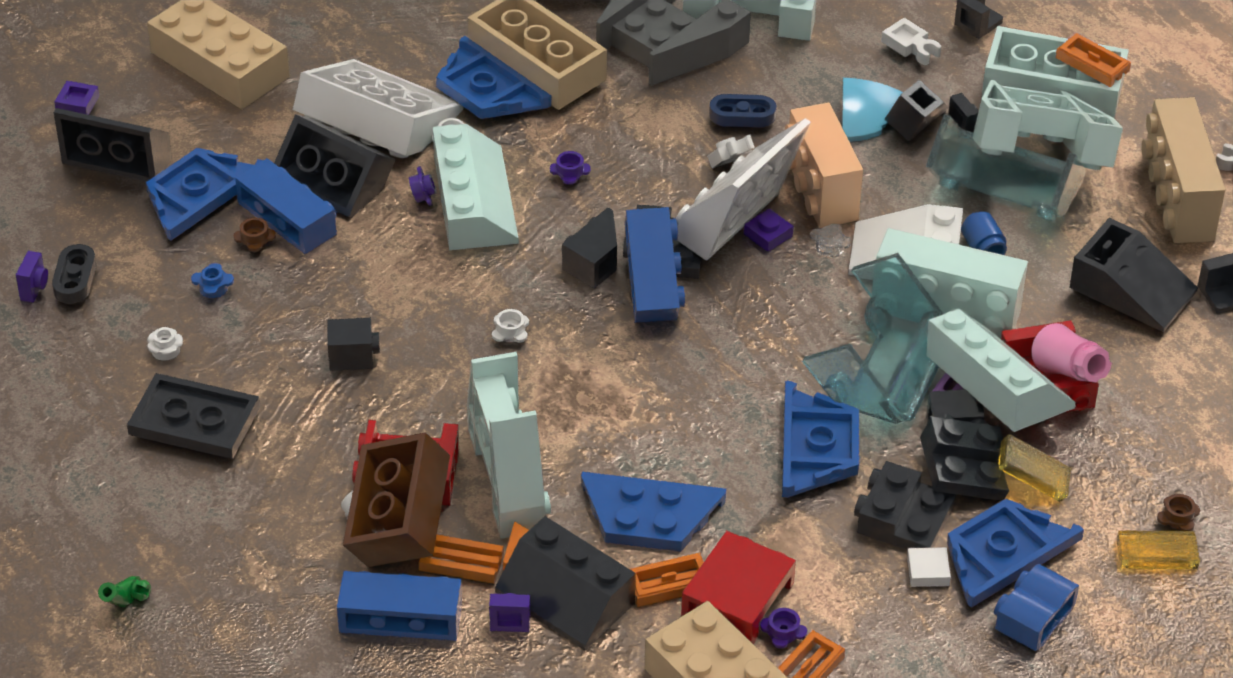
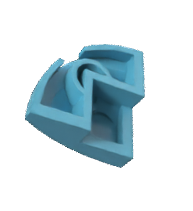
(865, 107)

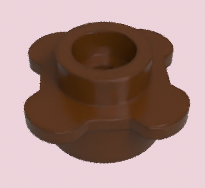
(254, 234)
(1179, 512)

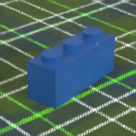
(286, 205)
(653, 264)
(399, 605)

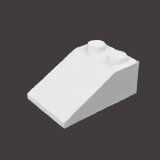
(926, 220)

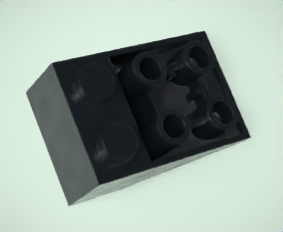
(1131, 276)

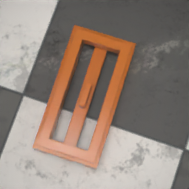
(1093, 59)
(462, 553)
(670, 584)
(825, 668)

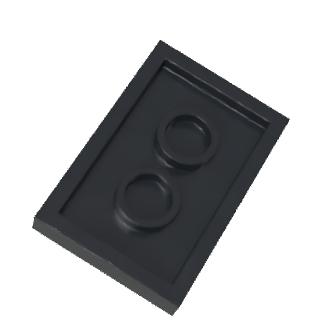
(193, 415)

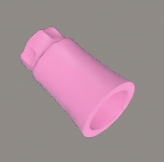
(1066, 353)

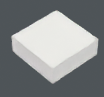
(928, 567)

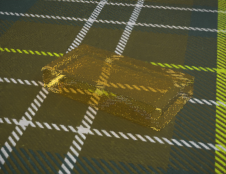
(1034, 468)
(1157, 549)

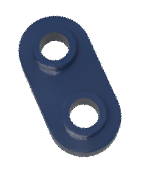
(742, 110)

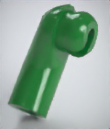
(125, 591)

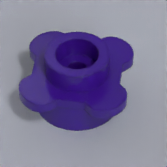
(570, 167)
(422, 187)
(783, 627)

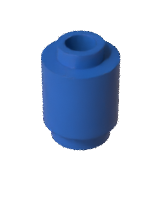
(983, 233)

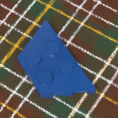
(488, 84)
(194, 188)
(817, 441)
(649, 510)
(1002, 544)

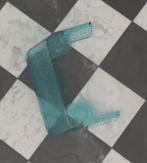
(1015, 177)
(896, 370)

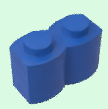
(1035, 606)

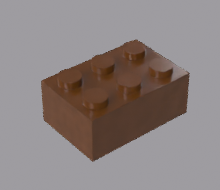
(396, 500)

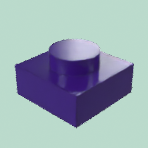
(77, 97)
(768, 230)
(31, 276)
(509, 612)

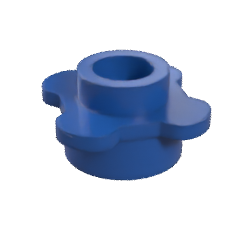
(212, 281)

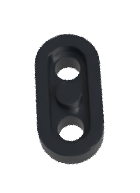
(74, 273)

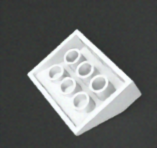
(373, 106)
(739, 193)

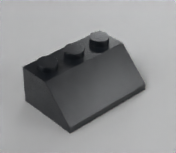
(111, 145)
(333, 165)
(568, 582)

